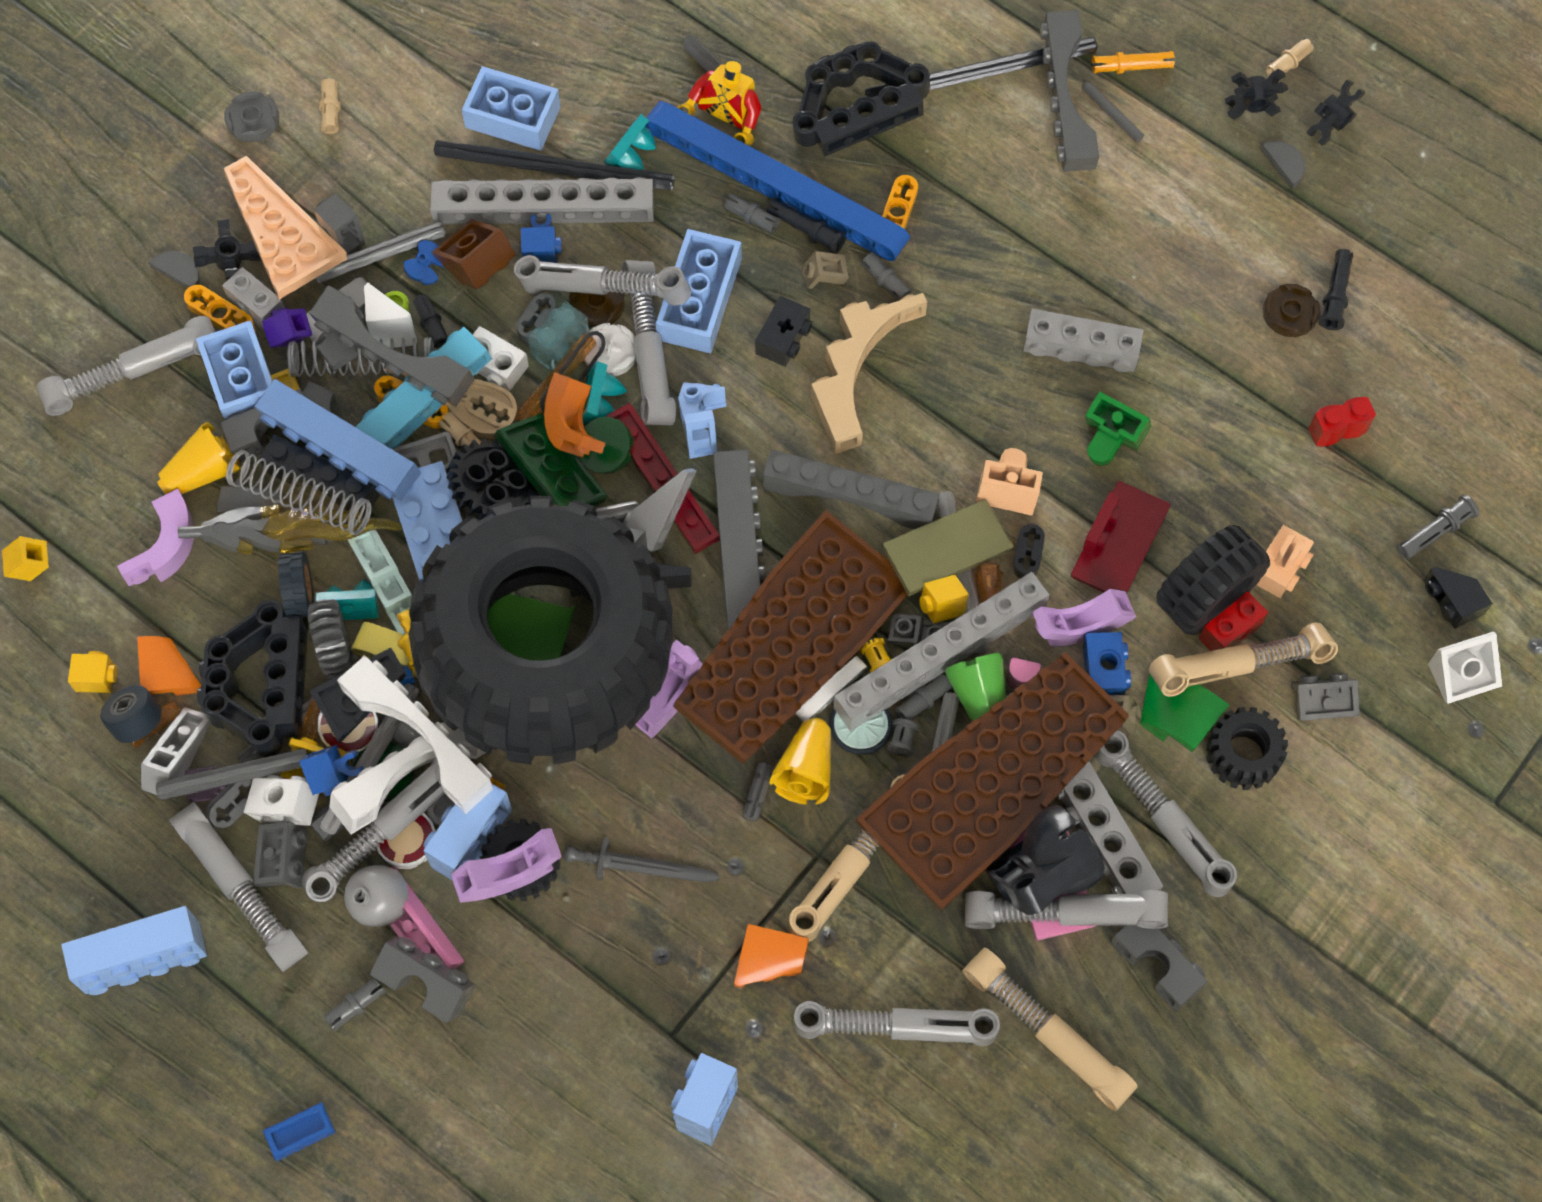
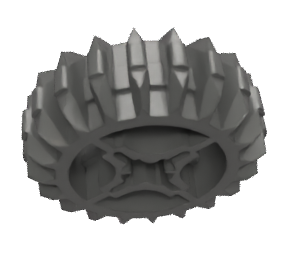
(330, 637)

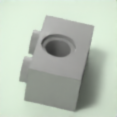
(251, 296)

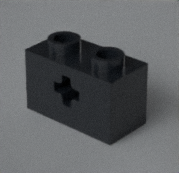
(783, 331)

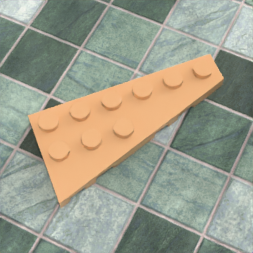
(285, 236)

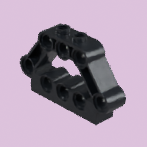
(885, 68)
(239, 645)

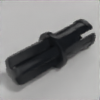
(430, 320)

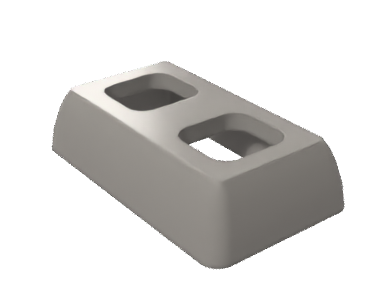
(423, 448)

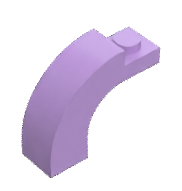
(169, 551)
(1098, 615)
(682, 667)
(509, 871)

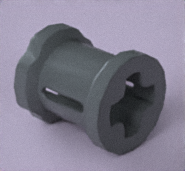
(903, 737)

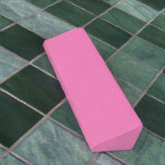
(424, 931)

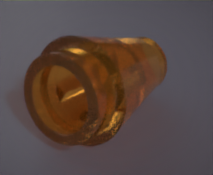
(988, 580)

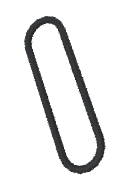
(572, 357)

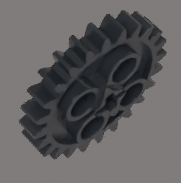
(484, 464)

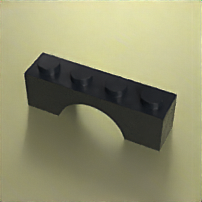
(312, 466)

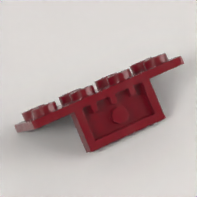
(1120, 538)

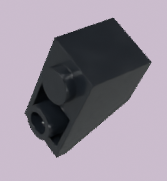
(1458, 595)

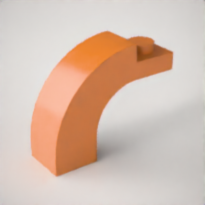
(565, 416)

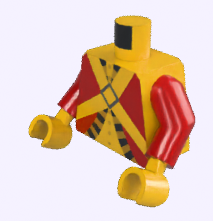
(727, 96)

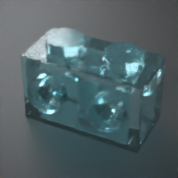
(557, 335)

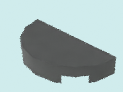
(1286, 161)
(177, 267)

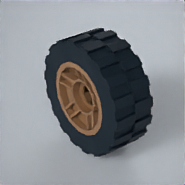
(295, 583)

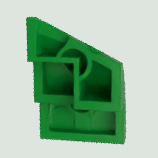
(1183, 716)

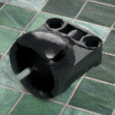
(1047, 863)

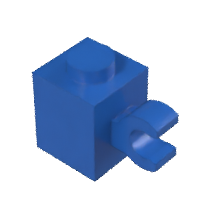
(541, 240)
(327, 769)

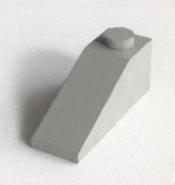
(660, 509)
(174, 749)

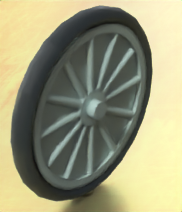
(866, 737)

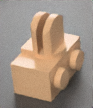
(1010, 483)
(1286, 555)

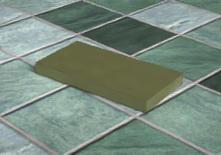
(947, 546)

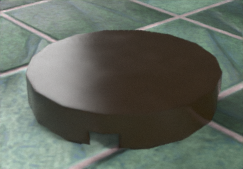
(599, 307)
(1291, 310)

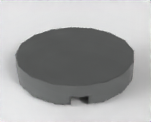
(251, 117)

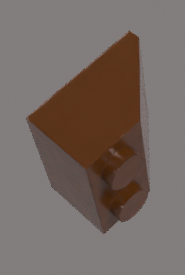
(475, 253)

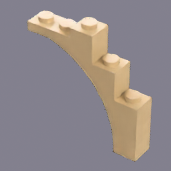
(863, 330)

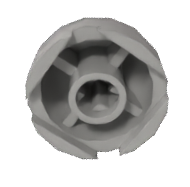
(376, 895)

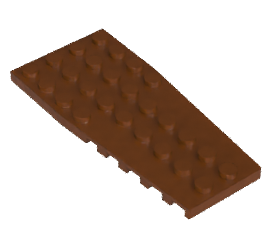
(792, 637)
(991, 780)

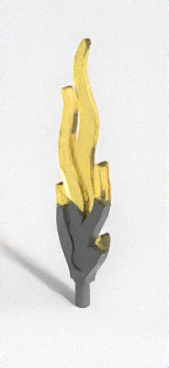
(241, 529)

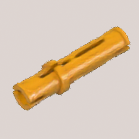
(1121, 62)

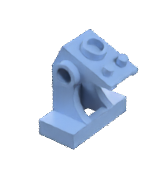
(696, 413)

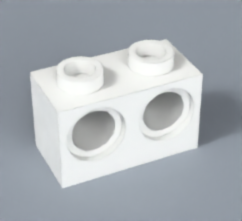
(503, 355)

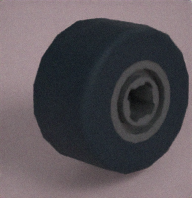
(131, 713)

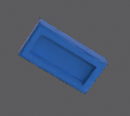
(299, 1131)

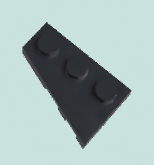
(339, 709)

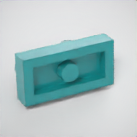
(638, 136)
(602, 384)
(354, 604)

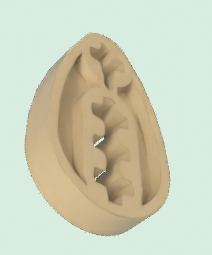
(492, 397)

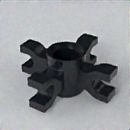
(1256, 94)
(1335, 112)
(224, 244)

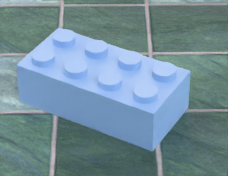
(710, 270)
(428, 514)
(134, 951)

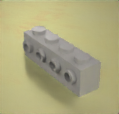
(1083, 340)

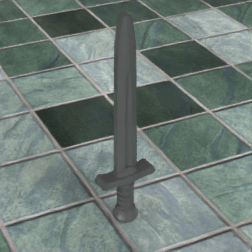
(636, 864)

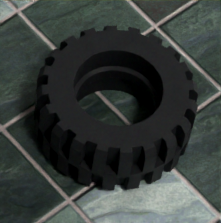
(1212, 578)

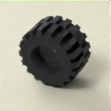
(1253, 726)

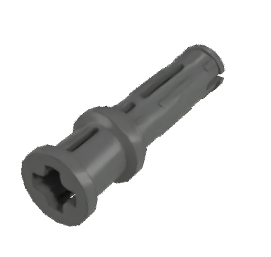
(1447, 521)

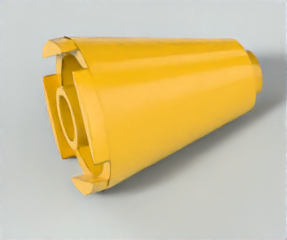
(197, 462)
(805, 765)

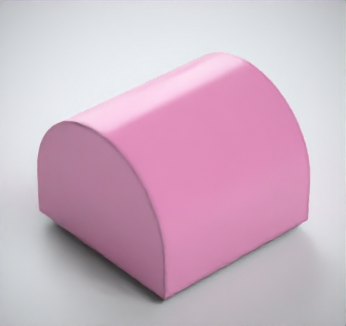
(1021, 671)

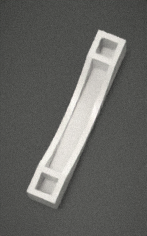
(374, 692)
(360, 800)

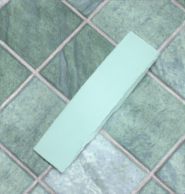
(382, 575)

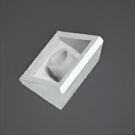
(387, 319)
(1467, 667)

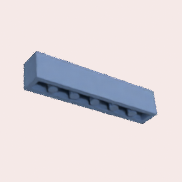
(338, 440)

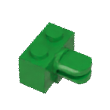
(1114, 425)

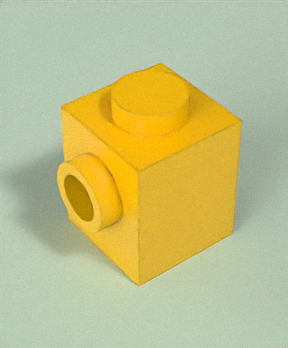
(25, 558)
(944, 599)
(92, 672)

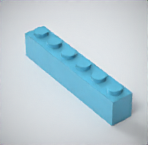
(408, 408)

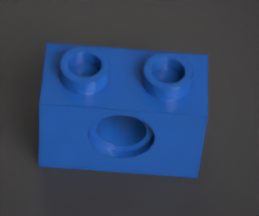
(1107, 648)

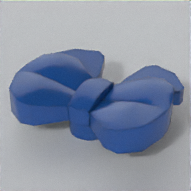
(419, 267)

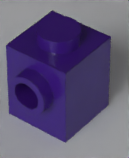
(286, 326)

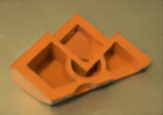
(164, 668)
(769, 955)

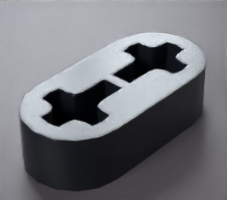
(1022, 550)

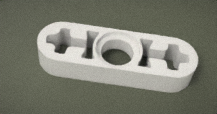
(835, 685)

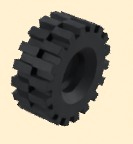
(510, 838)

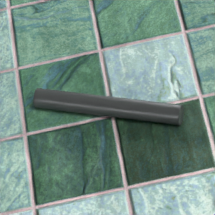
(1113, 112)

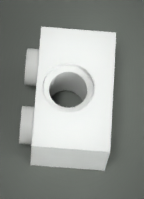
(281, 800)

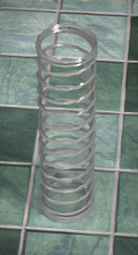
(293, 362)
(352, 513)

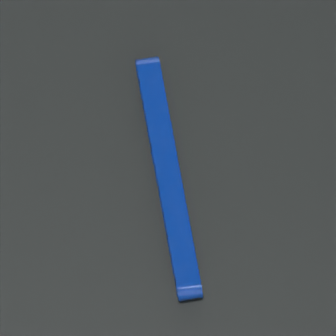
(776, 180)

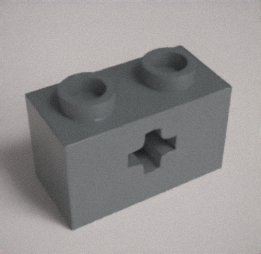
(340, 223)

